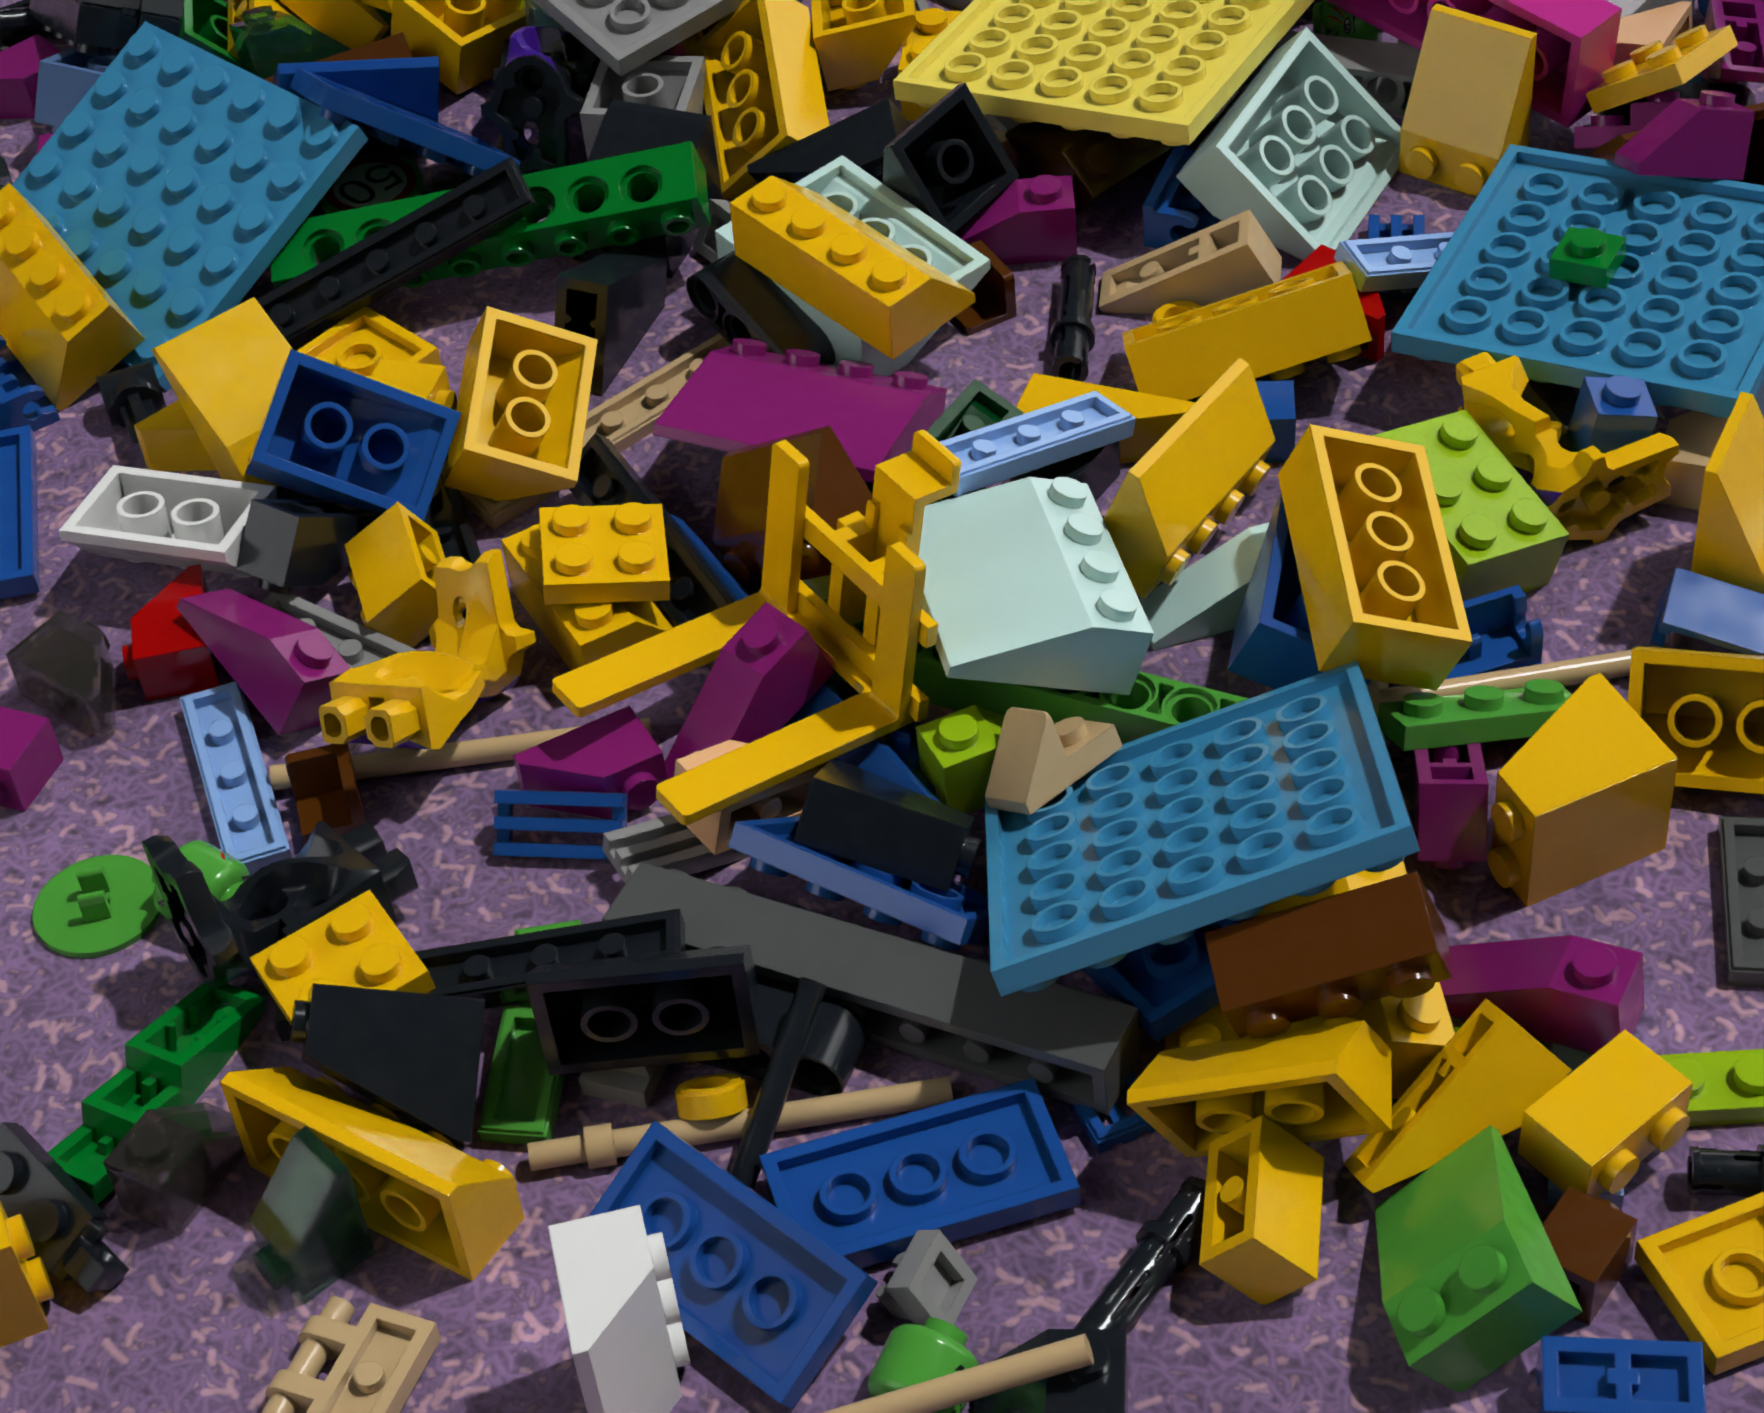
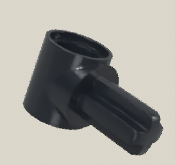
(131, 395)

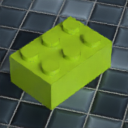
(1490, 514)

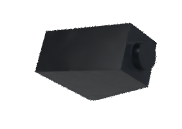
(613, 302)
(886, 826)
(398, 1051)

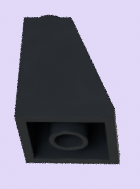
(641, 127)

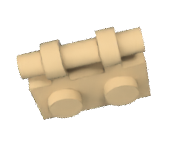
(374, 1365)

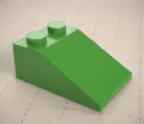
(1468, 1266)

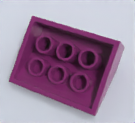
(759, 396)

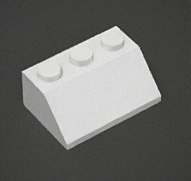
(165, 518)
(620, 1312)

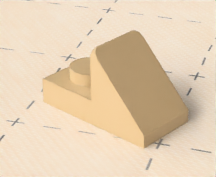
(1044, 758)

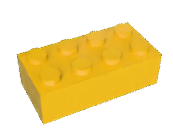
(1373, 557)

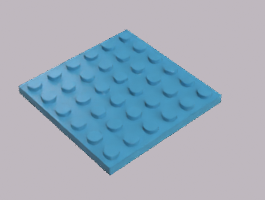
(182, 182)
(1675, 313)
(1195, 830)

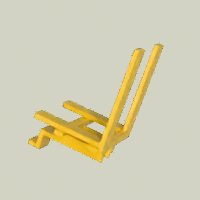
(871, 579)

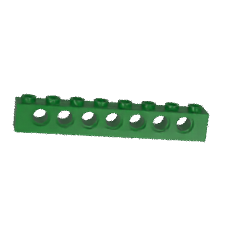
(563, 195)

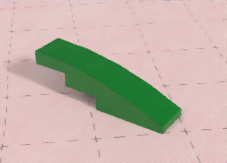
(165, 1067)

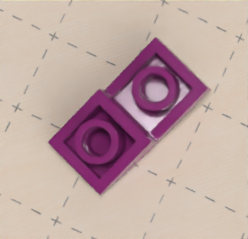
(1610, 126)

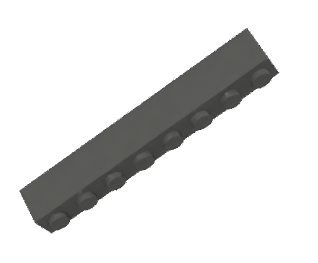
(908, 991)

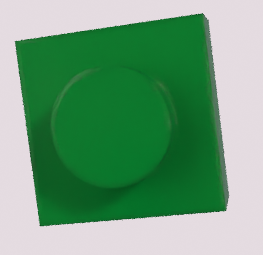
(1587, 257)

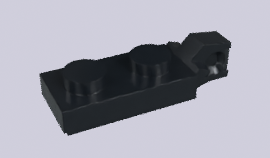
(57, 1213)

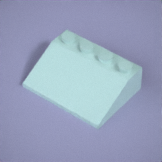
(1297, 150)
(896, 219)
(1031, 589)

